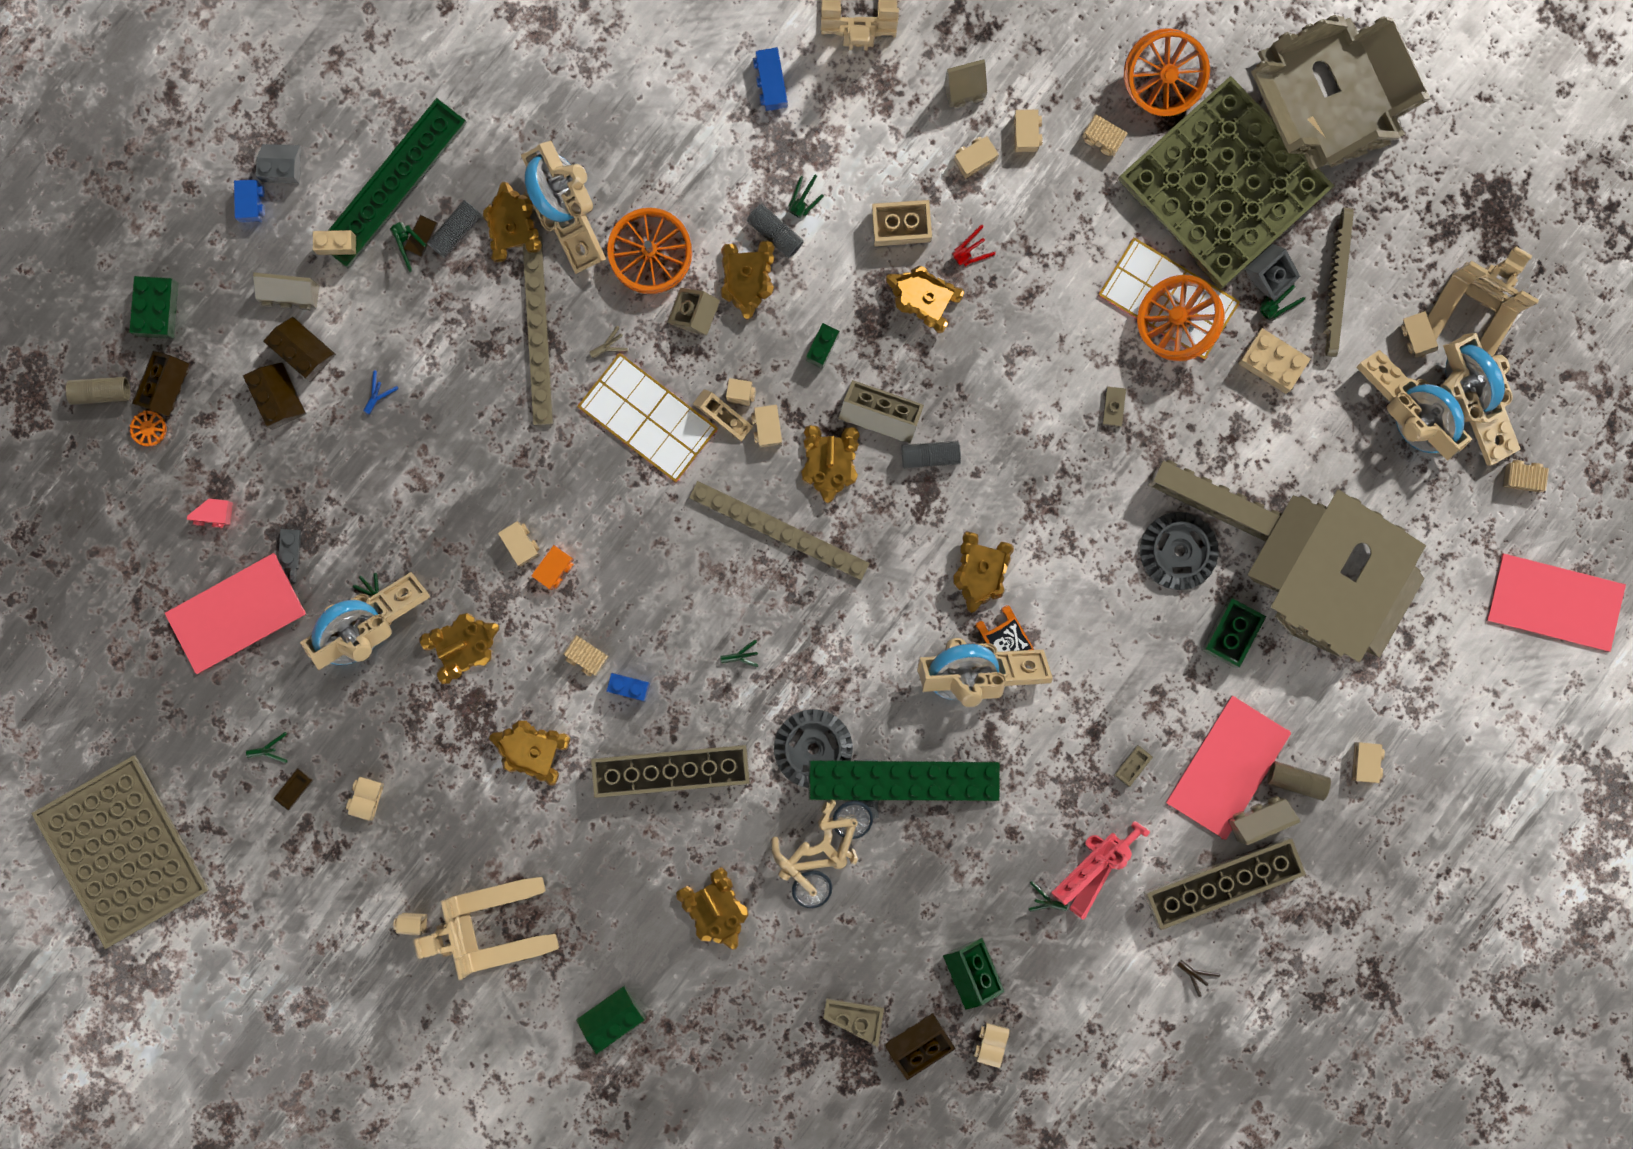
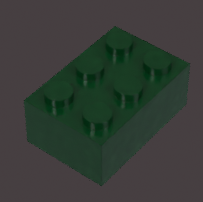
(154, 307)
(1234, 633)

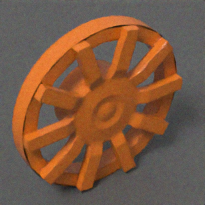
(148, 428)

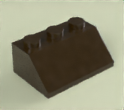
(299, 348)
(161, 383)
(274, 395)
(919, 1046)

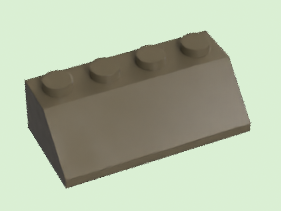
(881, 411)

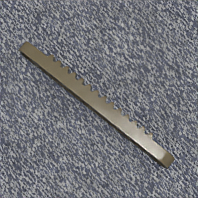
(1338, 280)

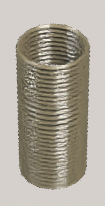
(97, 390)
(1299, 780)

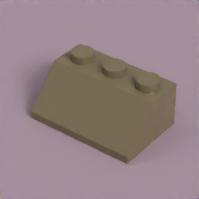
(285, 291)
(1263, 820)

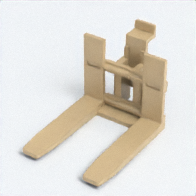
(859, 30)
(1488, 293)
(462, 935)

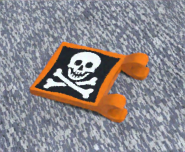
(1006, 636)

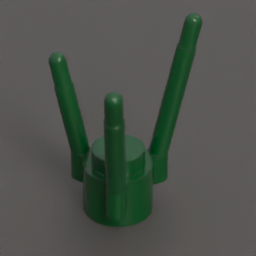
(798, 206)
(400, 234)
(1270, 309)

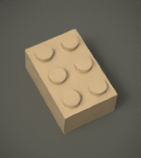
(901, 223)
(1274, 361)

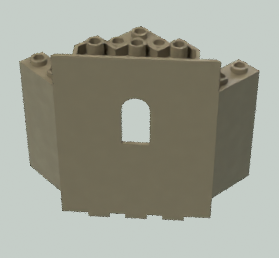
(1373, 79)
(1319, 602)

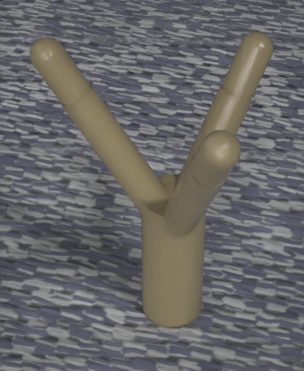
(605, 347)

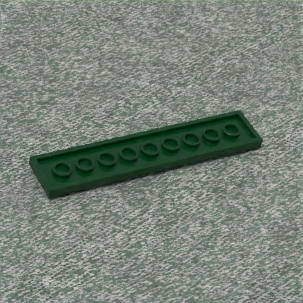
(398, 176)
(904, 780)

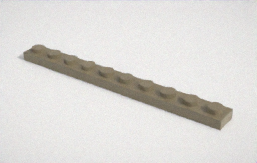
(538, 337)
(779, 530)

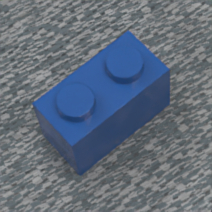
(248, 200)
(628, 687)

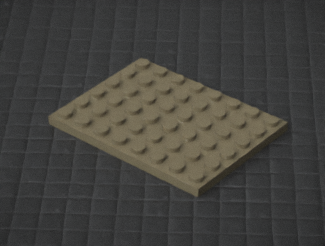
(120, 851)

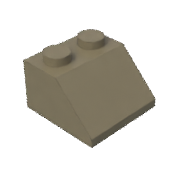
(693, 311)

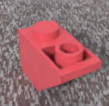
(212, 511)

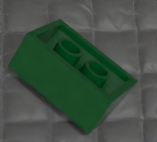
(973, 974)
(610, 1019)

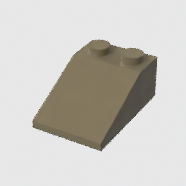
(966, 83)

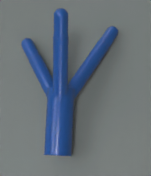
(375, 389)

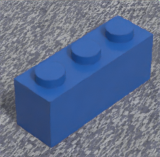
(770, 79)

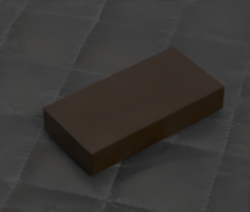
(424, 229)
(293, 789)

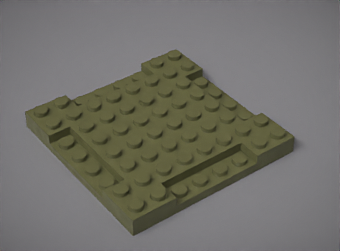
(1225, 182)

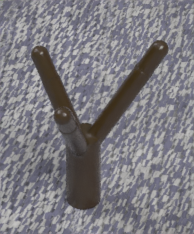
(1194, 974)

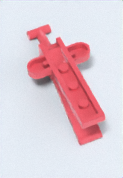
(1092, 873)

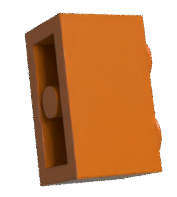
(553, 568)

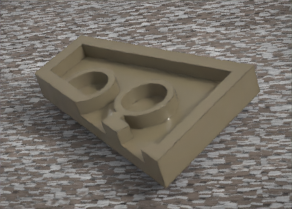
(856, 1018)

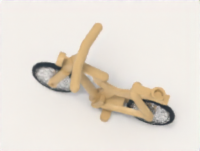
(814, 887)

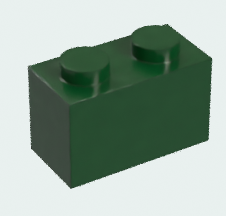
(822, 345)

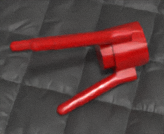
(963, 254)

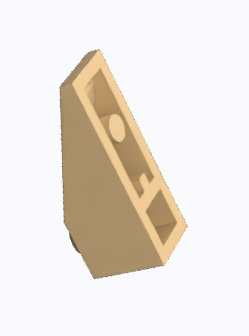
(722, 414)

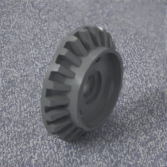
(1160, 563)
(814, 723)

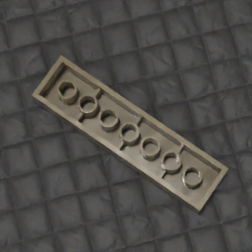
(1214, 500)
(670, 771)
(1224, 883)

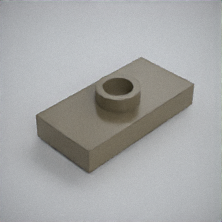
(1114, 406)
(1133, 766)

